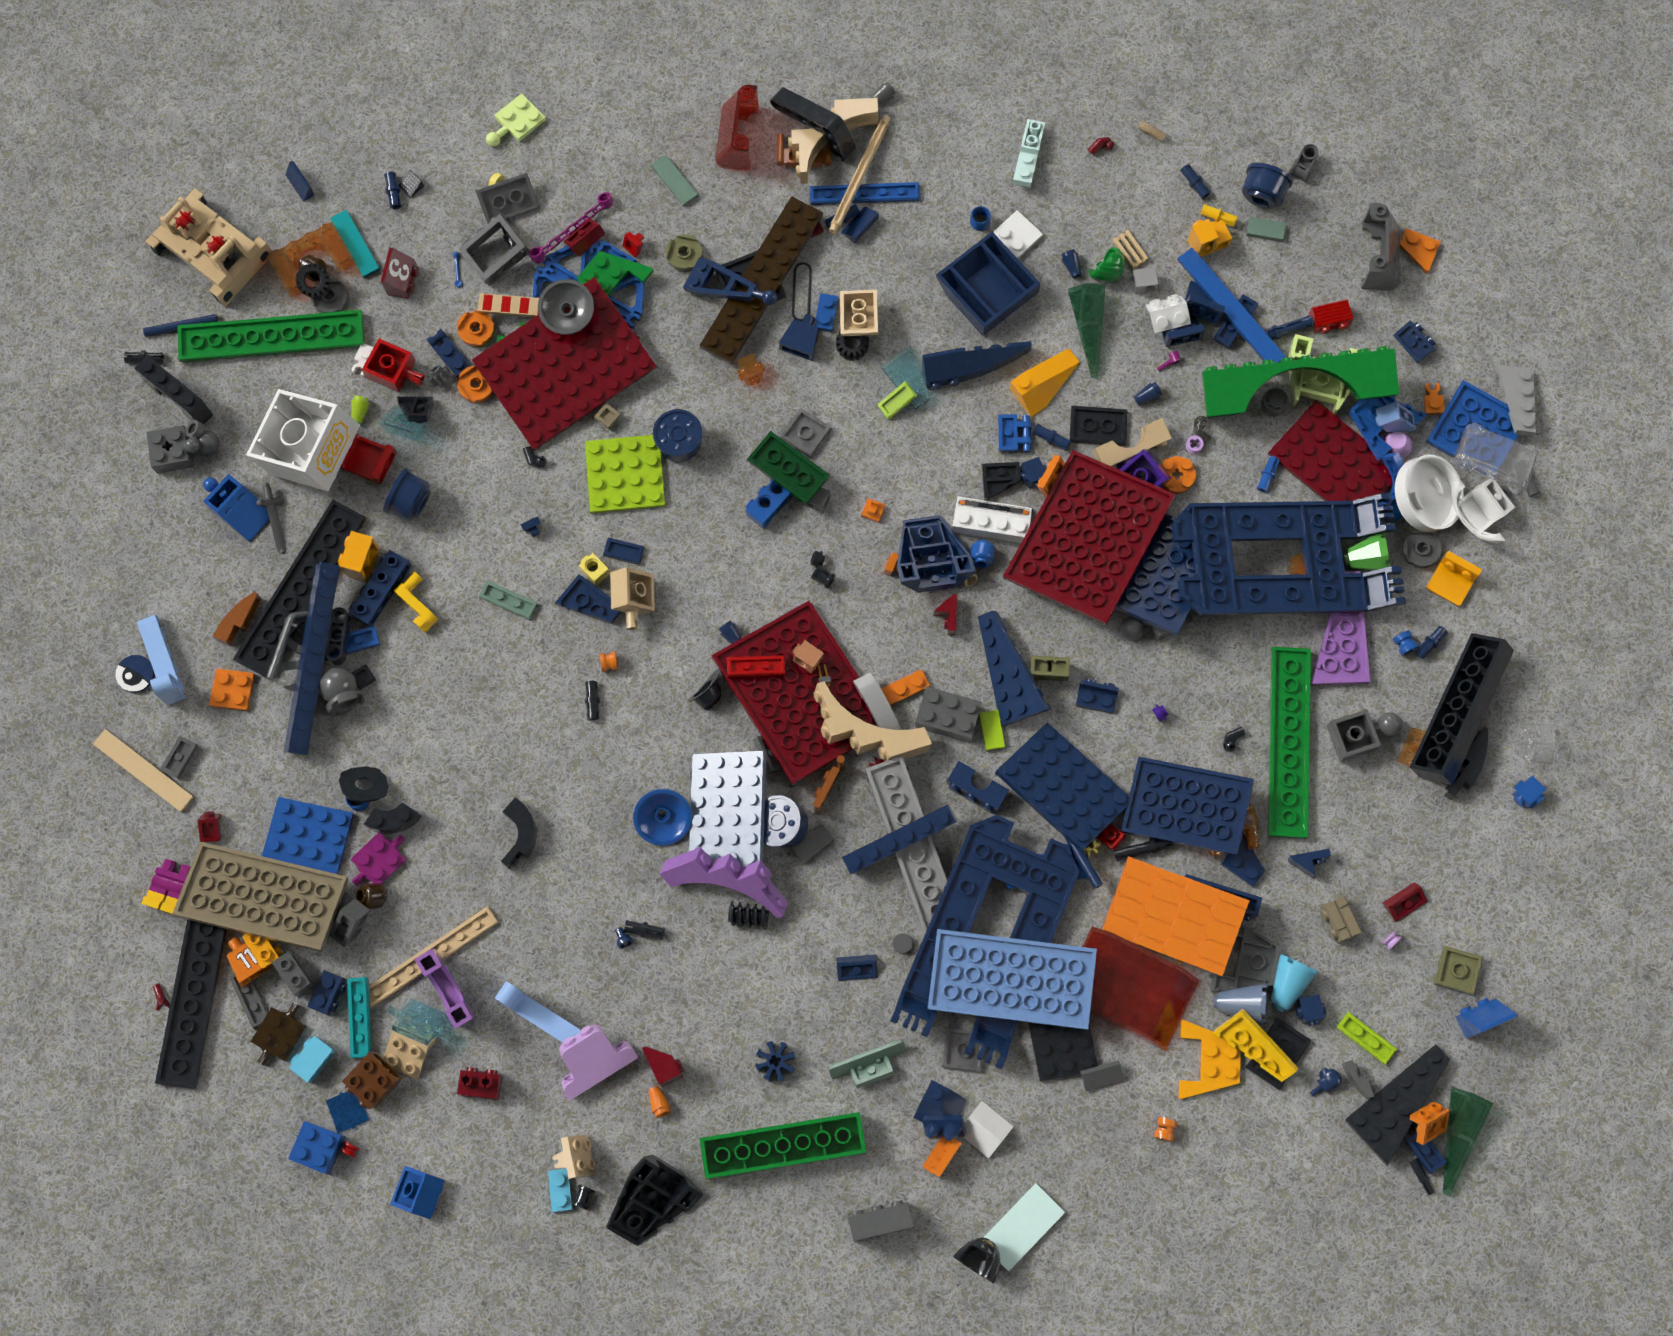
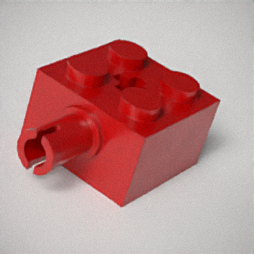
(391, 366)

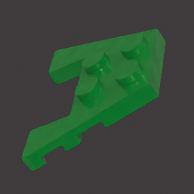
(611, 271)

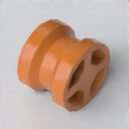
(608, 661)

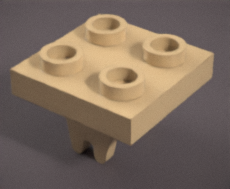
(576, 1157)

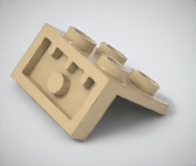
(406, 1054)

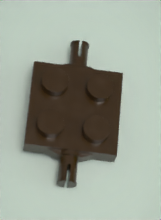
(278, 1034)

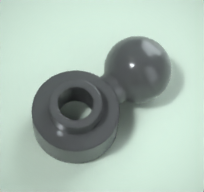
(193, 431)

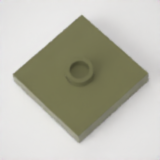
(1458, 970)

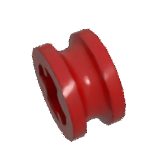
(349, 1149)

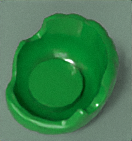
(1110, 268)

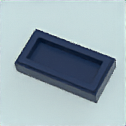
(623, 551)

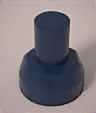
(622, 938)

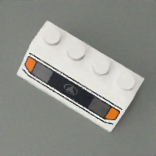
(991, 519)

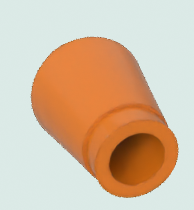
(658, 1102)

